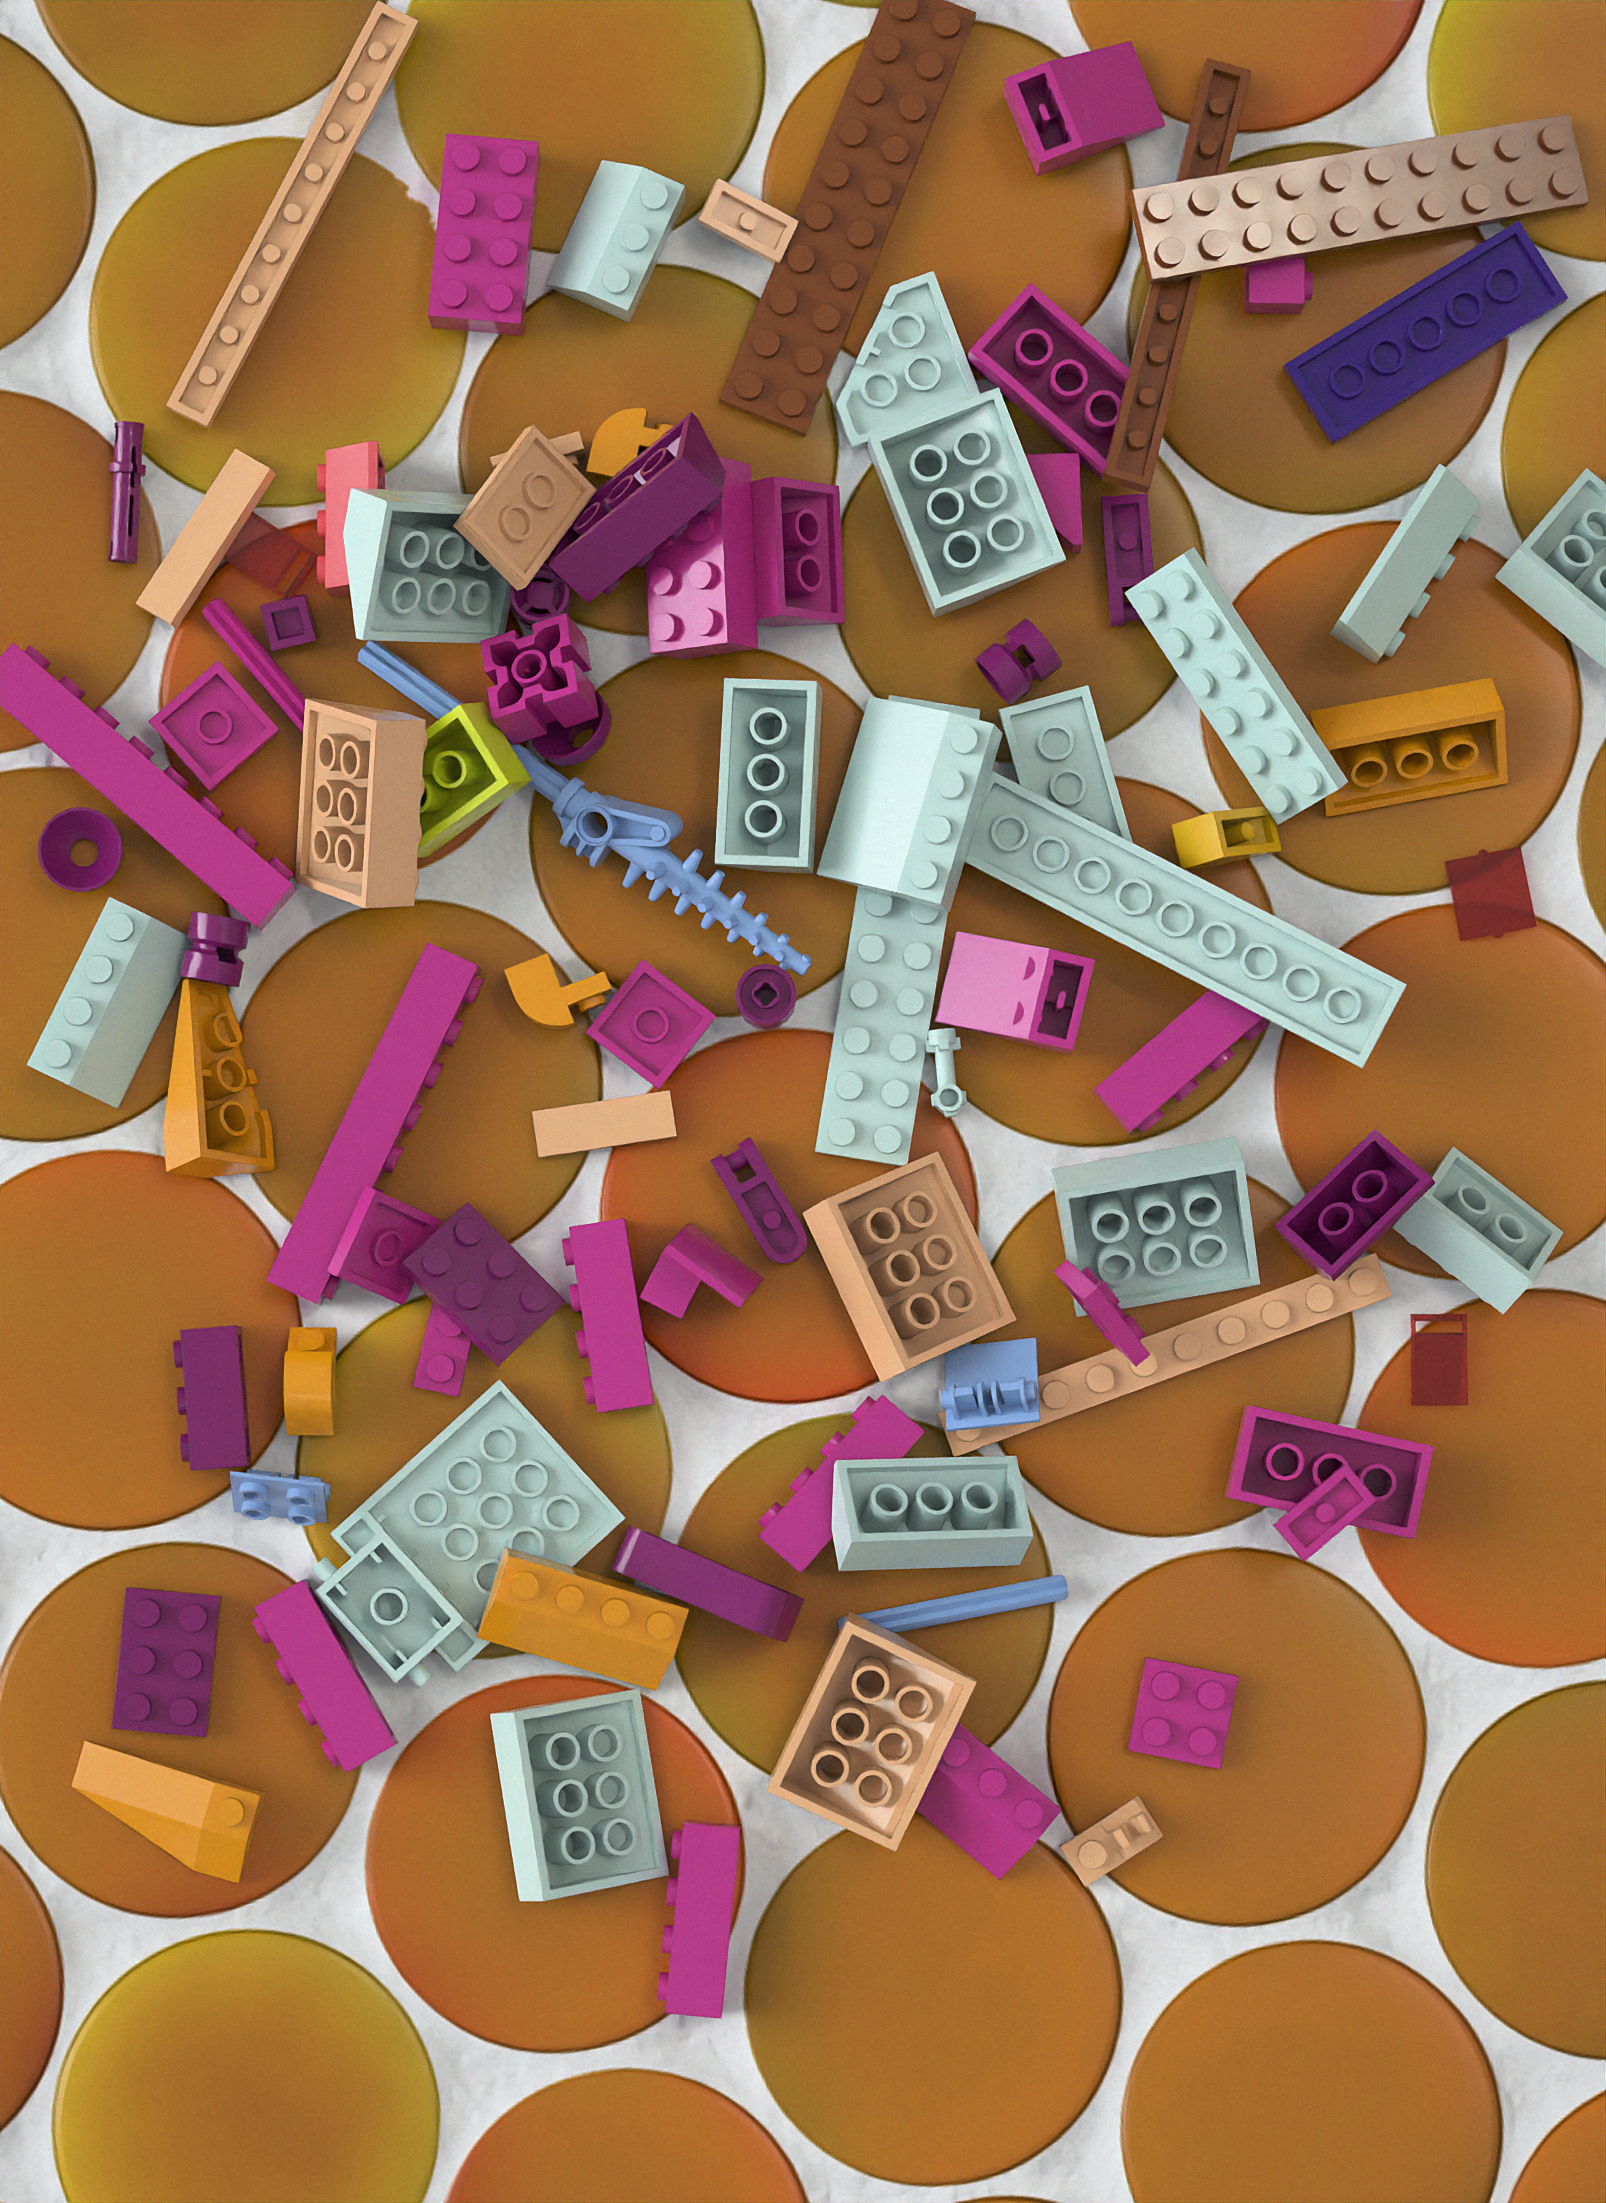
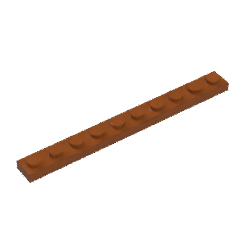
(1172, 302)

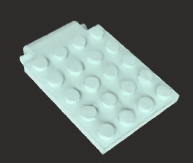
(439, 1527)

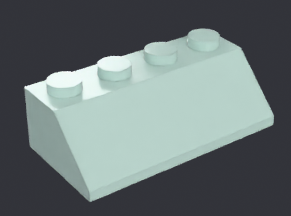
(1406, 567)
(768, 775)
(112, 1003)
(929, 1513)

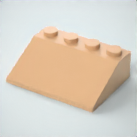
(360, 803)
(909, 1266)
(871, 1732)

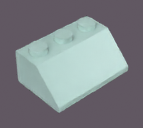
(617, 238)
(1479, 1231)

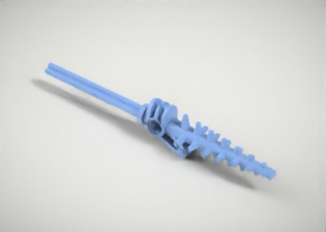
(633, 830)

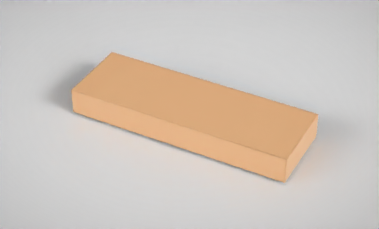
(604, 1124)

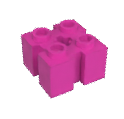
(539, 679)

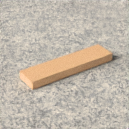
(206, 538)

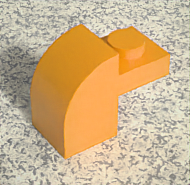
(620, 442)
(545, 1001)
(310, 1381)

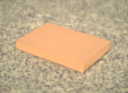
(525, 507)

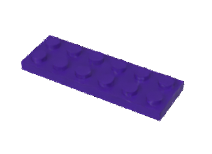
(1425, 332)

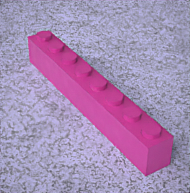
(141, 789)
(377, 1118)

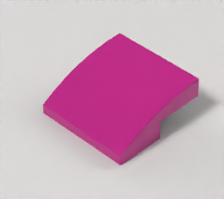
(714, 1264)

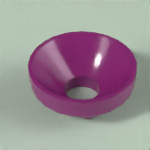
(558, 743)
(63, 833)

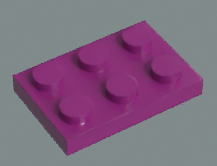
(482, 1284)
(166, 1662)

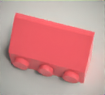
(345, 468)

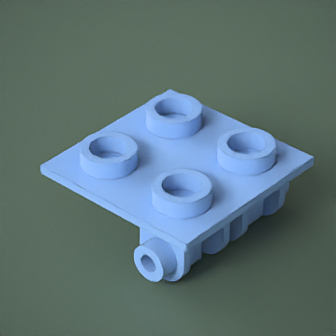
(991, 1385)
(263, 1495)

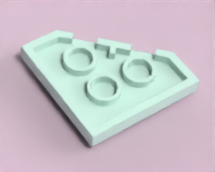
(906, 363)

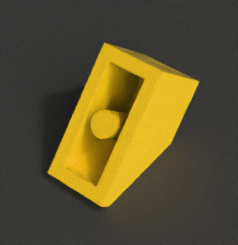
(1225, 837)

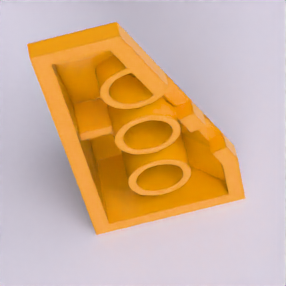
(211, 1105)
(182, 1811)

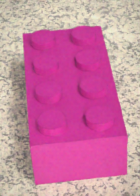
(484, 234)
(1054, 375)
(705, 579)
(1288, 1456)

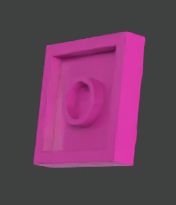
(214, 726)
(651, 1024)
(378, 1241)
(1102, 1309)
(1182, 1713)

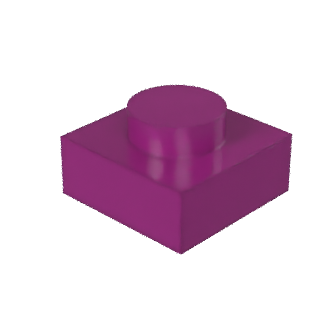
(289, 622)

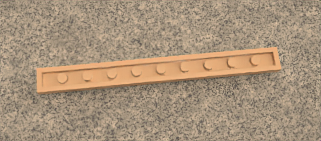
(293, 215)
(1191, 1347)

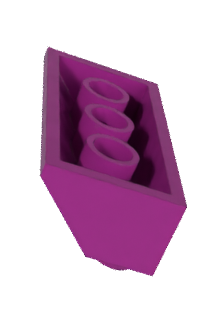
(640, 510)

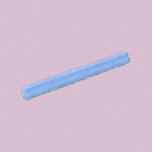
(968, 1604)

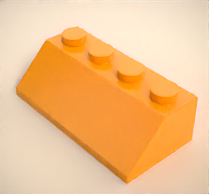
(1415, 745)
(582, 1619)

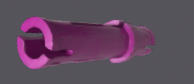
(125, 507)

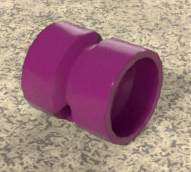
(542, 599)
(1005, 671)
(215, 949)
(766, 996)

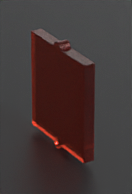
(1490, 893)

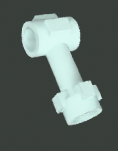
(948, 1096)

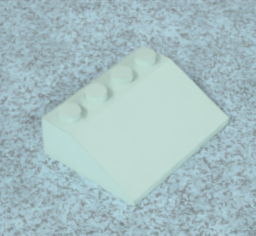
(965, 501)
(1564, 566)
(417, 572)
(910, 802)
(1160, 1222)
(579, 1795)

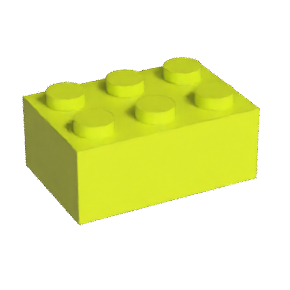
(464, 774)

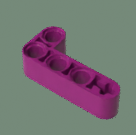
(708, 1584)

